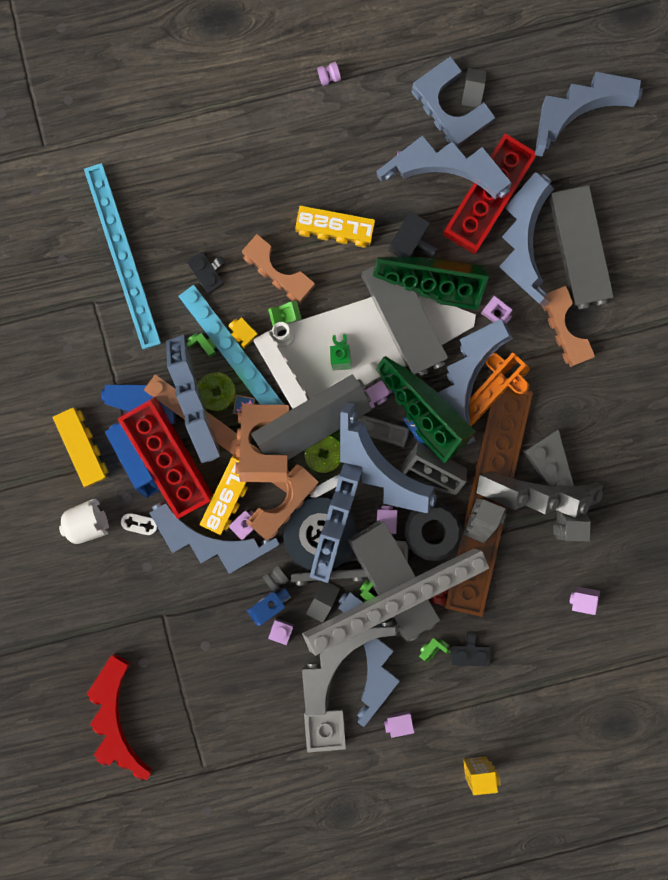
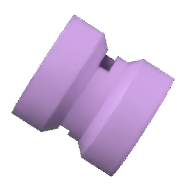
(333, 73)

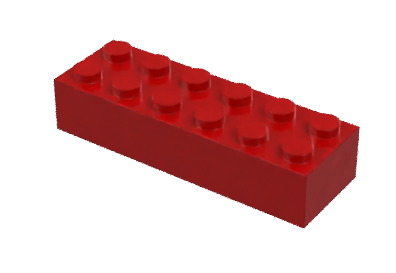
(479, 208)
(166, 457)

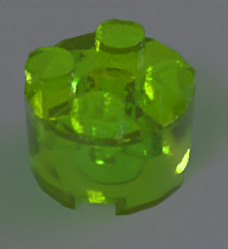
(213, 381)
(320, 464)

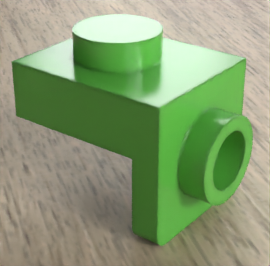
(286, 313)
(207, 344)
(365, 588)
(430, 649)

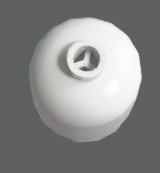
(84, 522)

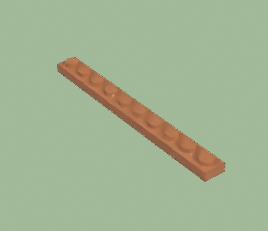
(224, 435)

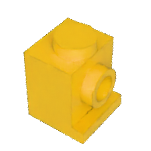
(242, 331)

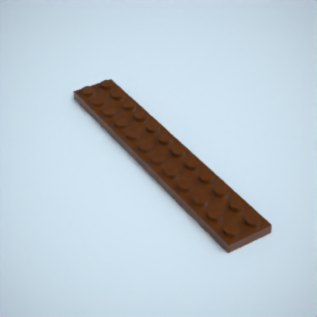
(500, 455)

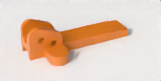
(498, 383)

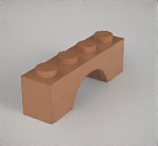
(259, 253)
(574, 348)
(299, 485)

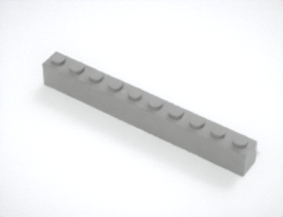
(394, 601)

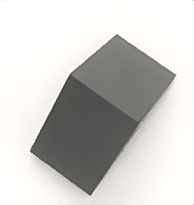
(473, 88)
(323, 601)

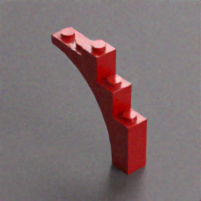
(107, 721)

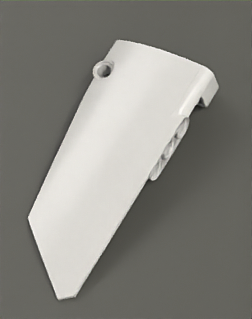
(302, 356)

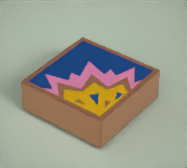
(242, 400)

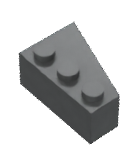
(550, 460)
(430, 470)
(483, 520)
(572, 528)

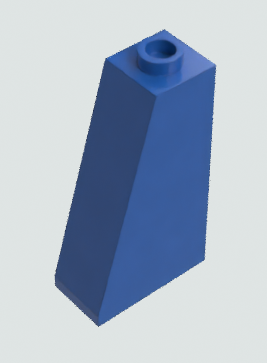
(130, 396)
(131, 461)

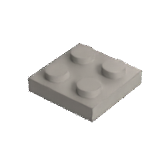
(325, 731)

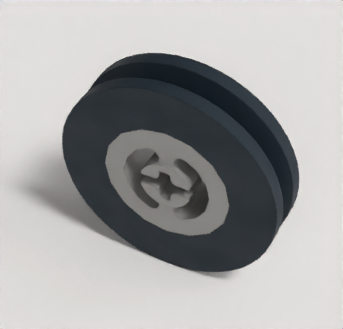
(295, 532)

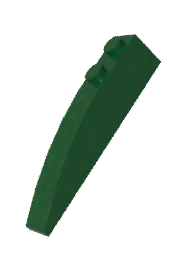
(439, 279)
(433, 416)

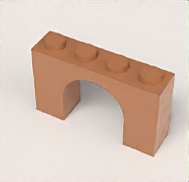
(252, 465)

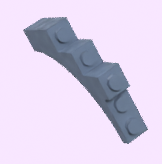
(478, 349)

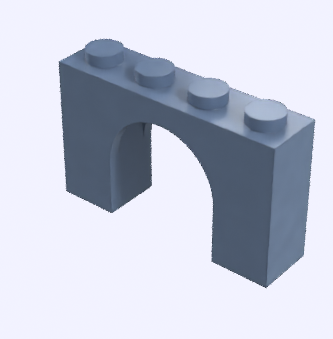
(457, 129)

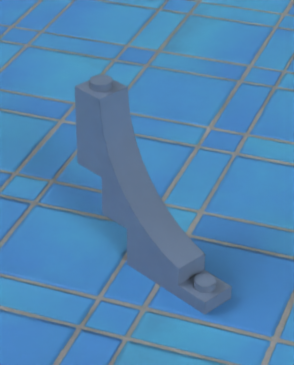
(604, 91)
(422, 158)
(521, 262)
(189, 398)
(359, 450)
(335, 522)
(232, 553)
(379, 680)

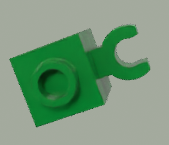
(340, 354)

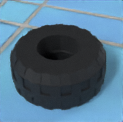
(446, 545)

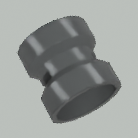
(276, 578)

